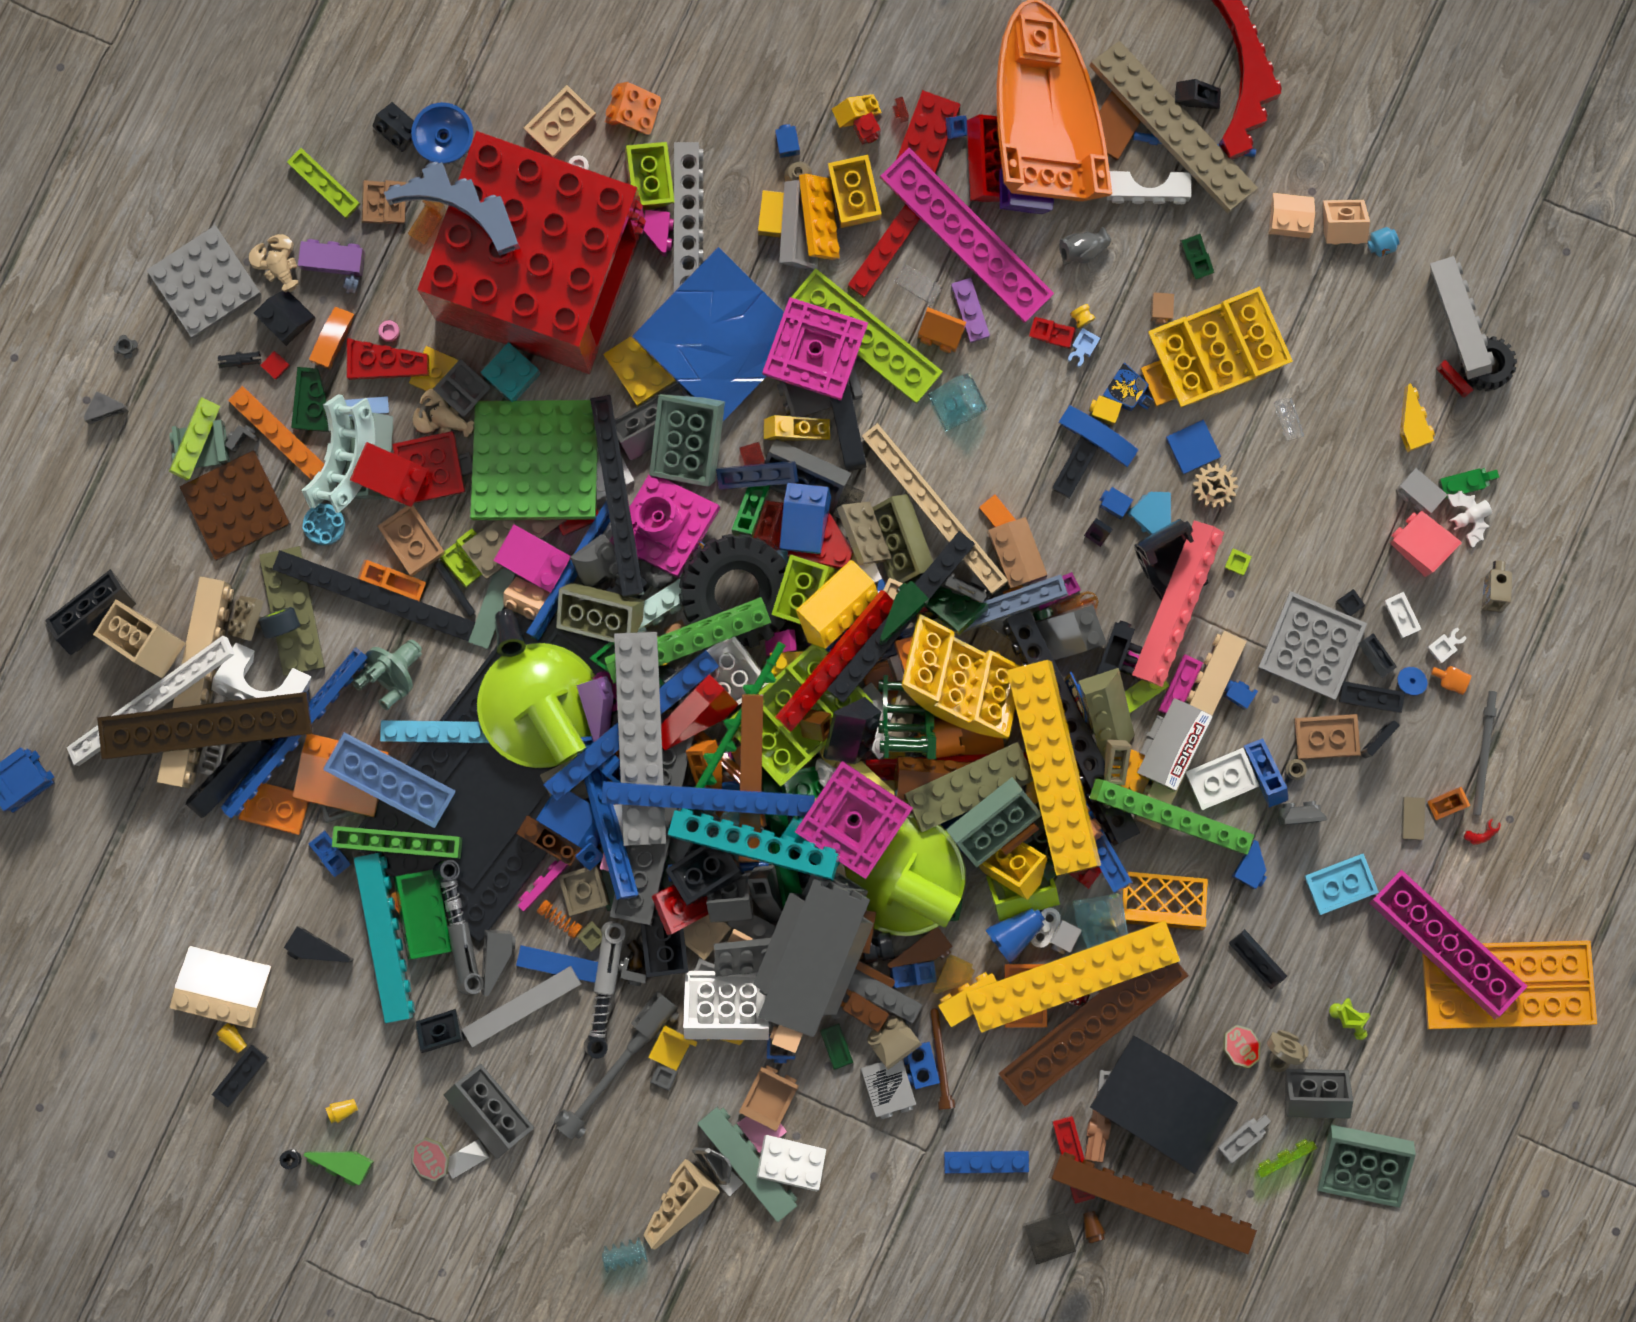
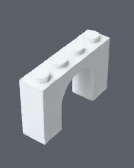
(230, 679)

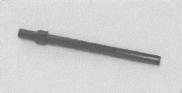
(1489, 713)

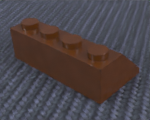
(915, 772)

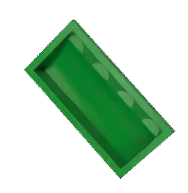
(422, 914)

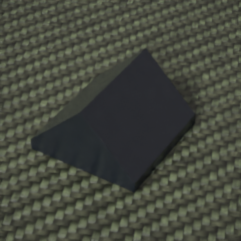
(439, 1031)

